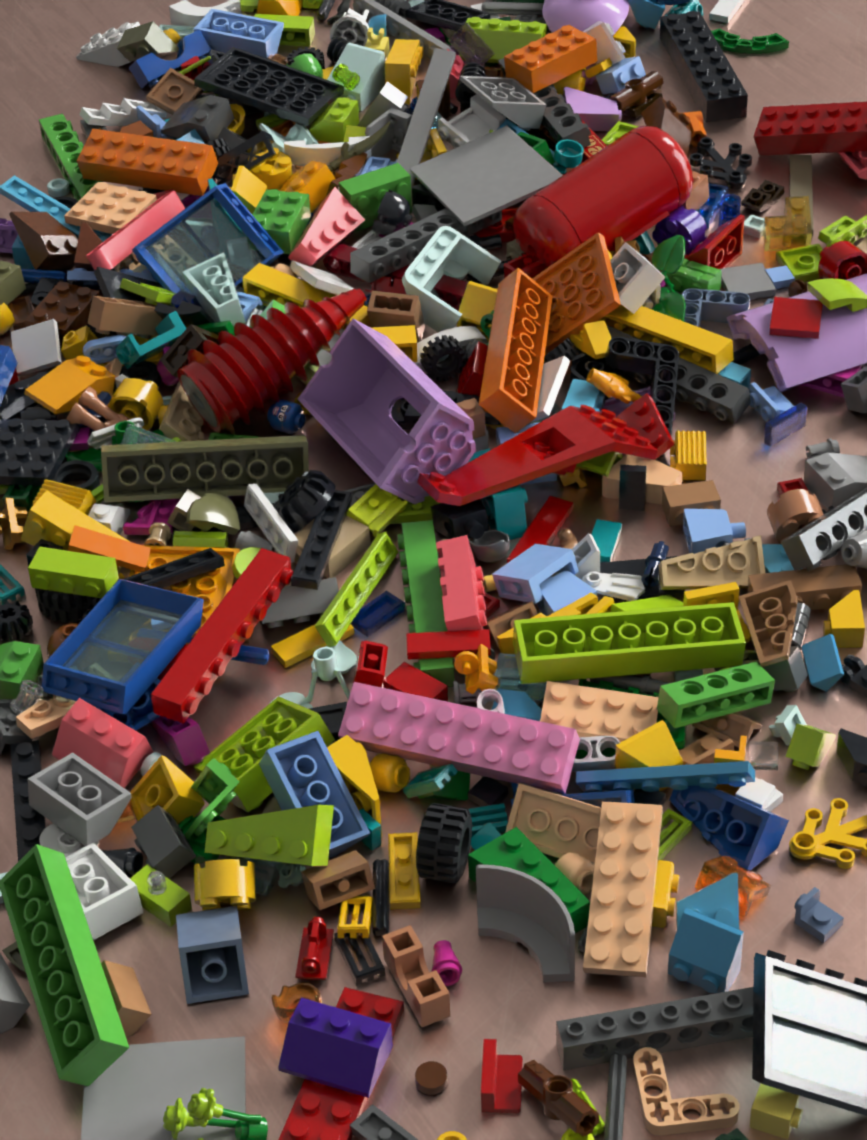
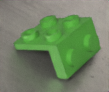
(216, 787)

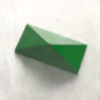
(455, 789)

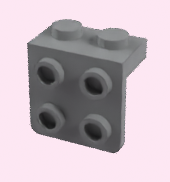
(395, 133)

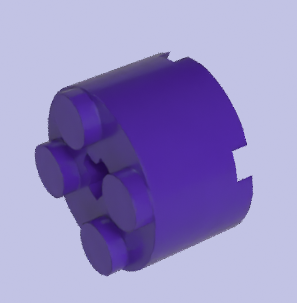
(682, 222)

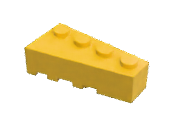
(403, 65)
(54, 522)

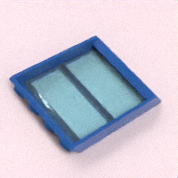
(202, 231)
(122, 645)

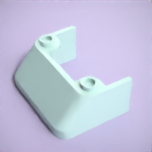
(450, 255)

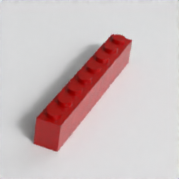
(221, 636)

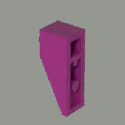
(183, 740)

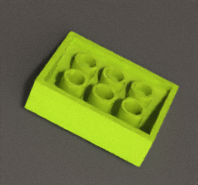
(244, 749)

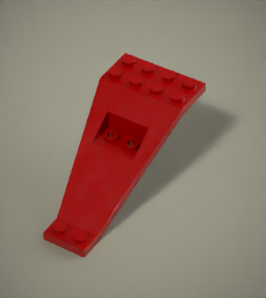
(546, 448)

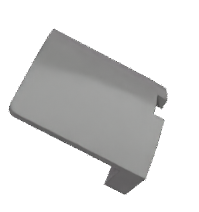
(527, 912)

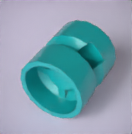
(567, 155)

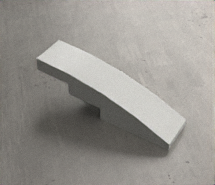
(119, 115)

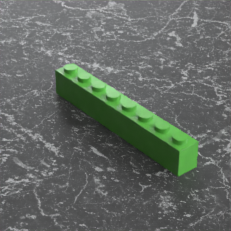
(424, 591)

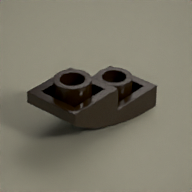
(763, 197)

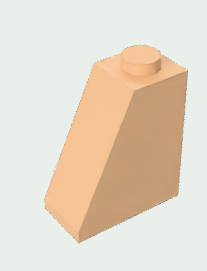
(657, 476)

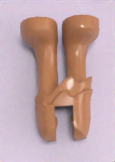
(90, 401)

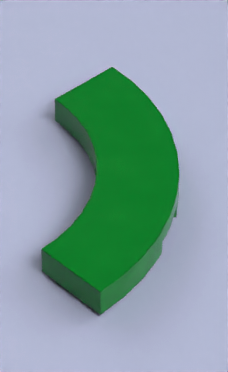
(757, 45)

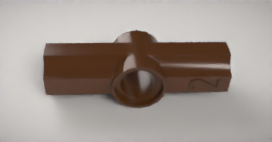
(637, 90)
(558, 1098)

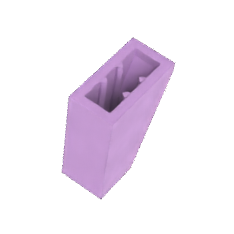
(595, 111)

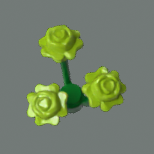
(203, 1108)

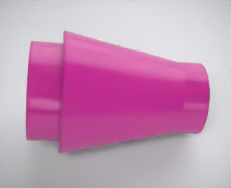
(446, 963)

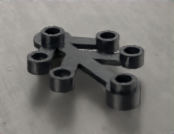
(734, 178)

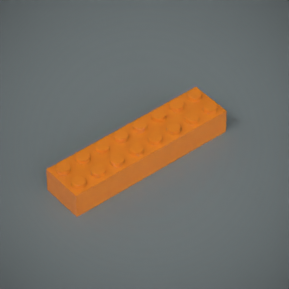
(516, 351)

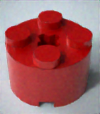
(842, 261)

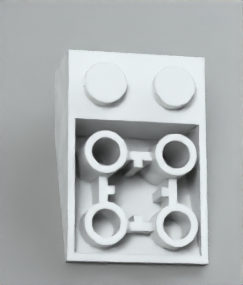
(103, 47)

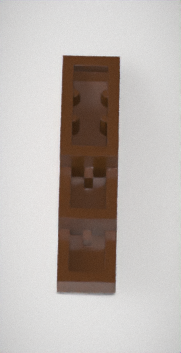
(348, 169)

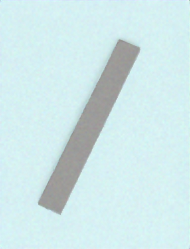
(426, 110)

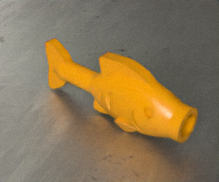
(612, 385)

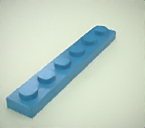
(675, 777)

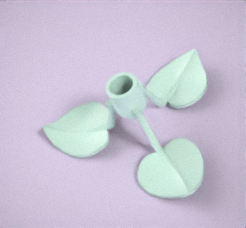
(327, 664)

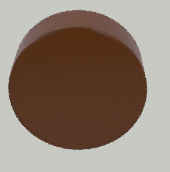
(431, 1078)

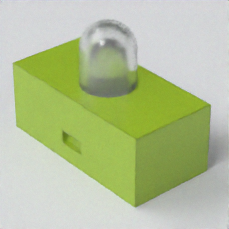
(161, 895)

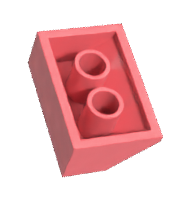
(101, 742)

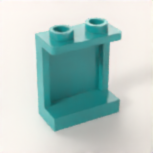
(132, 353)

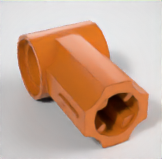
(696, 126)

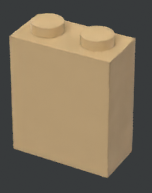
(350, 544)

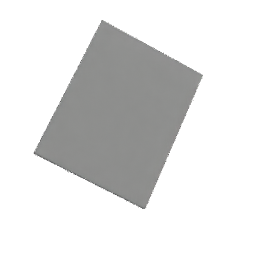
(486, 175)
(148, 1077)

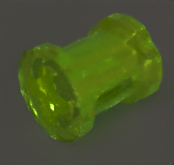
(345, 76)

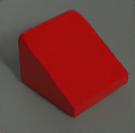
(195, 72)

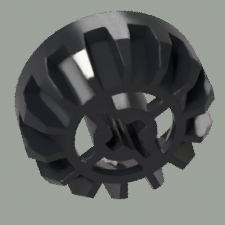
(304, 499)

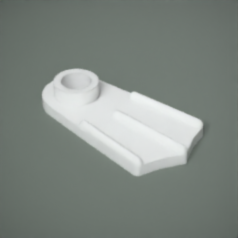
(104, 435)
(616, 585)

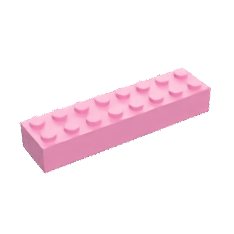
(461, 735)

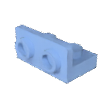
(768, 402)

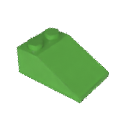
(18, 663)

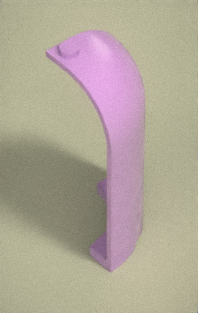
(584, 13)

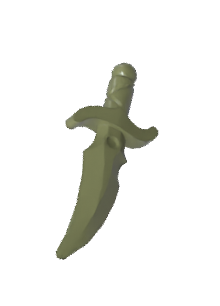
(359, 148)

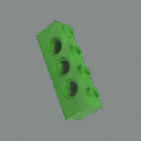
(715, 694)

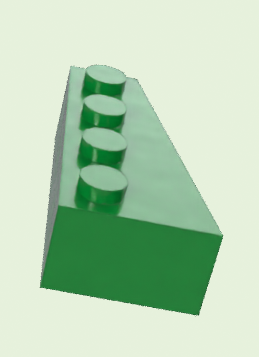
(519, 853)

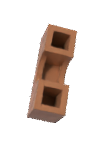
(421, 988)

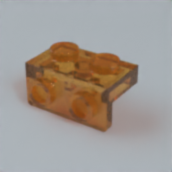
(750, 883)

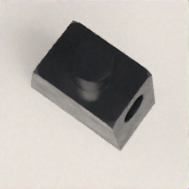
(460, 520)

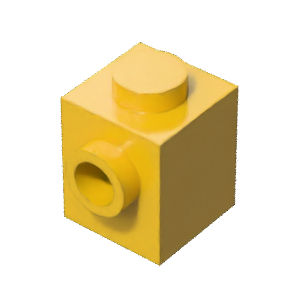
(74, 342)

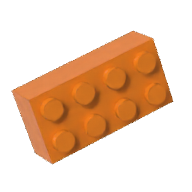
(551, 58)

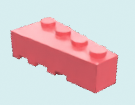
(329, 227)
(461, 585)

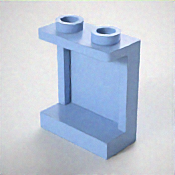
(523, 574)

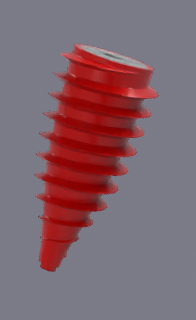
(262, 358)

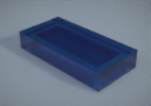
(785, 424)
(378, 613)

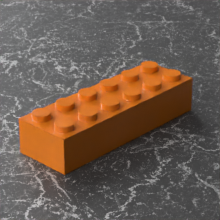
(147, 162)

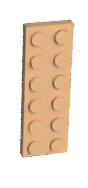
(623, 889)

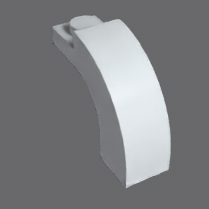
(187, 14)

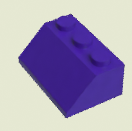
(335, 1047)

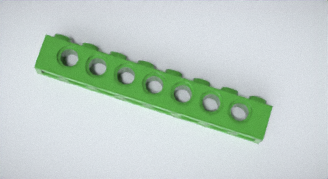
(65, 150)

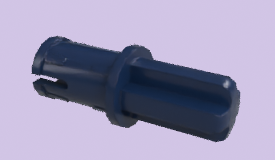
(658, 554)

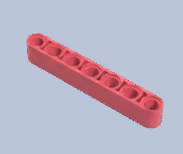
(122, 242)

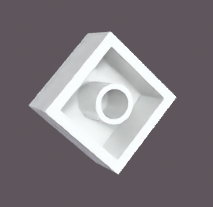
(634, 277)

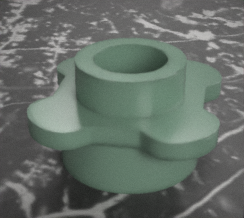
(290, 874)

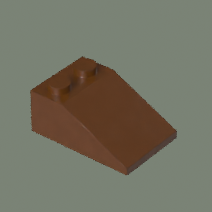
(665, 117)
(45, 240)

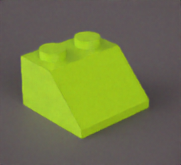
(333, 121)

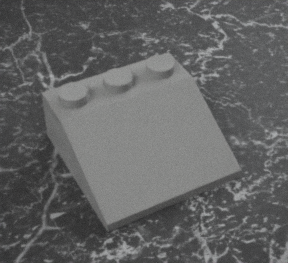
(509, 99)

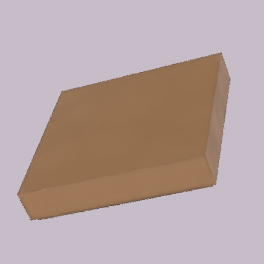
(173, 91)

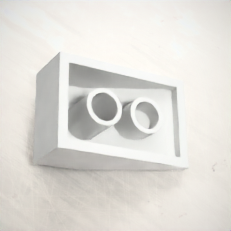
(103, 890)

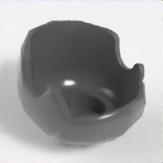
(491, 546)

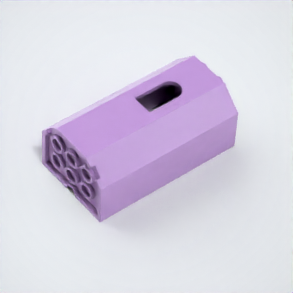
(355, 404)

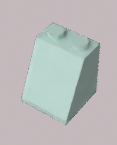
(369, 66)

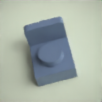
(816, 916)

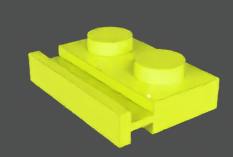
(377, 509)

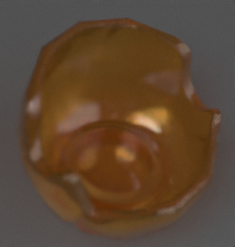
(289, 998)

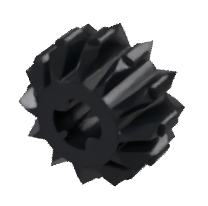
(14, 622)

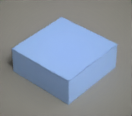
(780, 276)

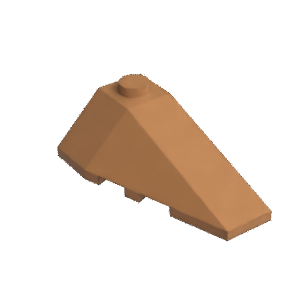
(771, 621)

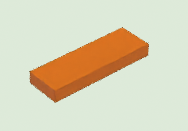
(126, 553)

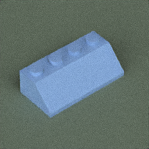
(249, 33)

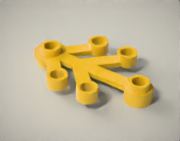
(806, 845)

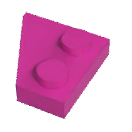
(155, 512)

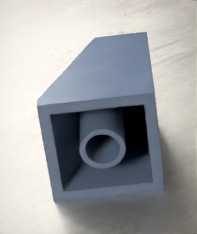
(211, 954)

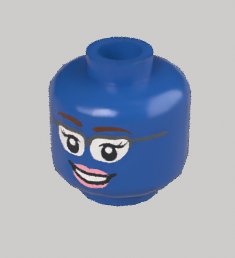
(286, 417)

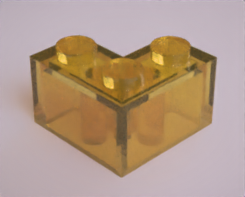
(790, 230)

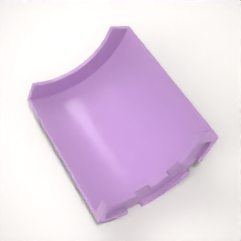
(802, 360)

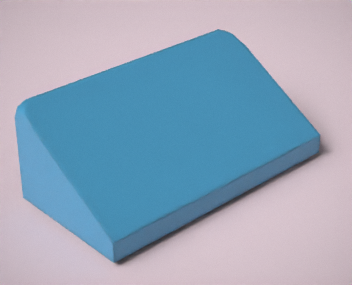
(822, 662)

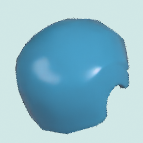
(377, 22)

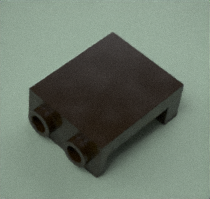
(190, 339)

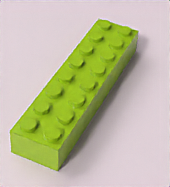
(628, 642)

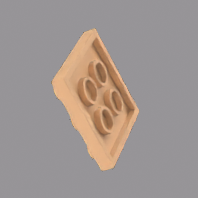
(108, 207)

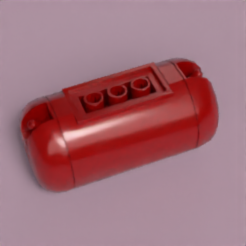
(610, 193)

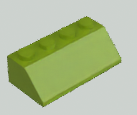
(506, 36)

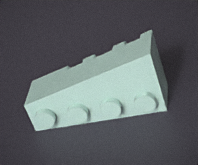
(215, 289)

